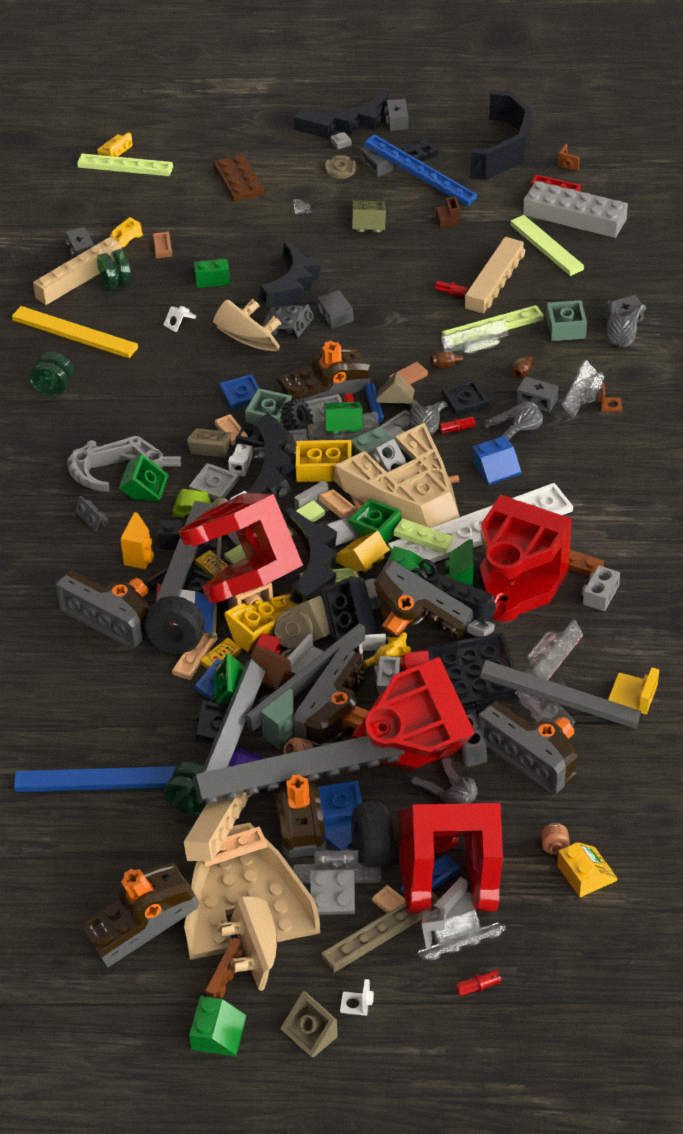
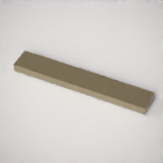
(372, 936)

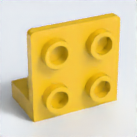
(635, 691)

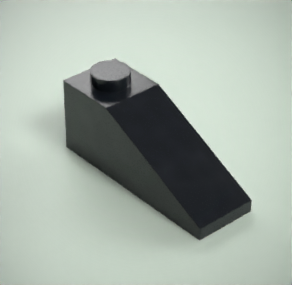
(170, 537)

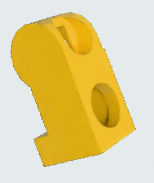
(127, 231)

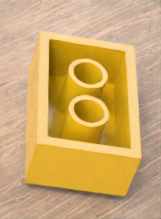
(318, 459)

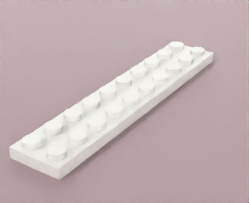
(469, 526)

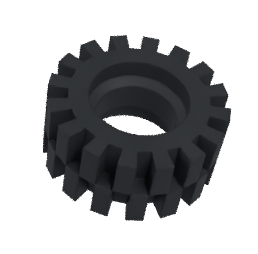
(296, 414)

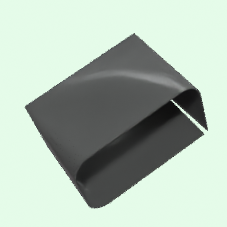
(333, 307)
(474, 753)

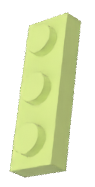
(423, 536)

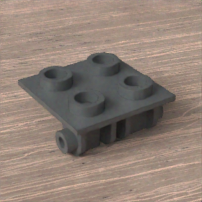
(286, 315)

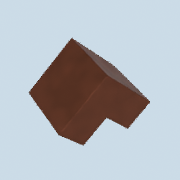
(449, 214)

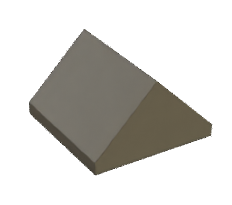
(396, 391)
(209, 442)
(315, 610)
(310, 1025)

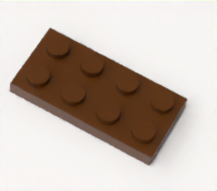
(238, 177)

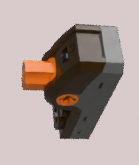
(331, 373)
(413, 599)
(112, 609)
(331, 704)
(535, 749)
(300, 817)
(145, 909)

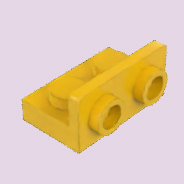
(116, 145)

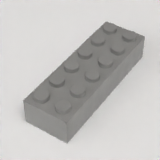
(575, 209)

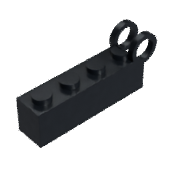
(477, 600)

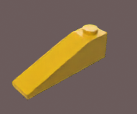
(252, 620)

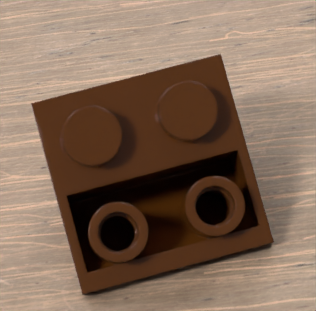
(276, 669)

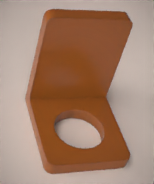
(568, 161)
(604, 401)

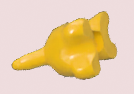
(392, 649)

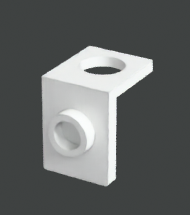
(179, 313)
(372, 642)
(364, 1000)

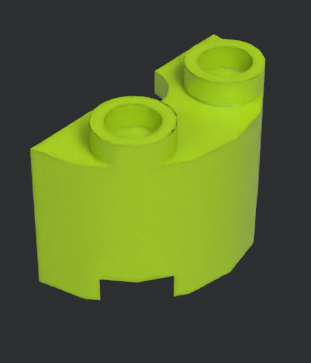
(186, 500)

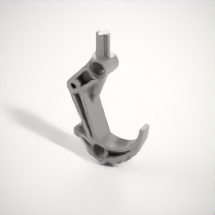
(127, 449)

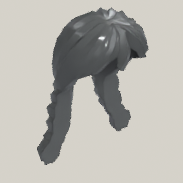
(622, 330)
(427, 415)
(525, 415)
(462, 790)

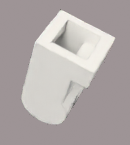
(241, 456)

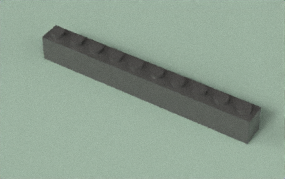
(277, 770)

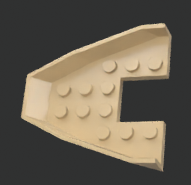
(416, 488)
(254, 874)

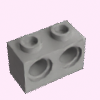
(394, 455)
(600, 588)

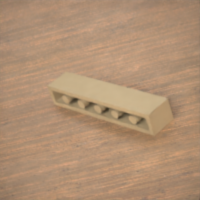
(72, 272)
(494, 275)
(212, 828)

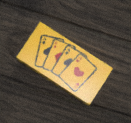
(207, 563)
(220, 651)

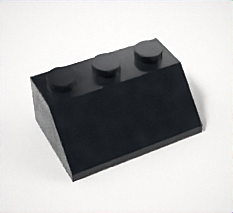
(347, 606)

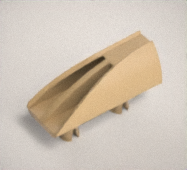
(241, 327)
(256, 930)

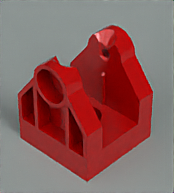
(262, 537)
(524, 556)
(419, 716)
(483, 850)

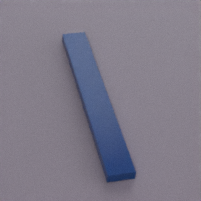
(420, 170)
(92, 779)

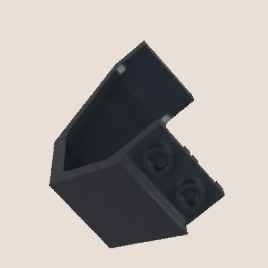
(512, 152)

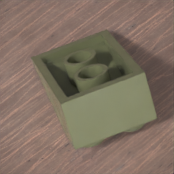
(368, 215)

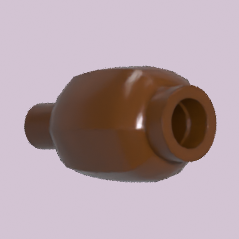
(445, 359)
(522, 367)

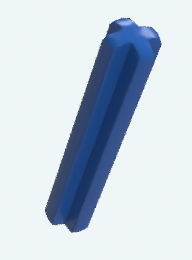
(372, 396)

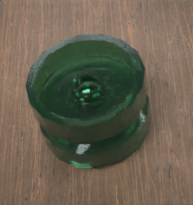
(114, 269)
(51, 374)
(181, 790)

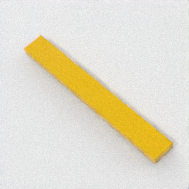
(75, 332)

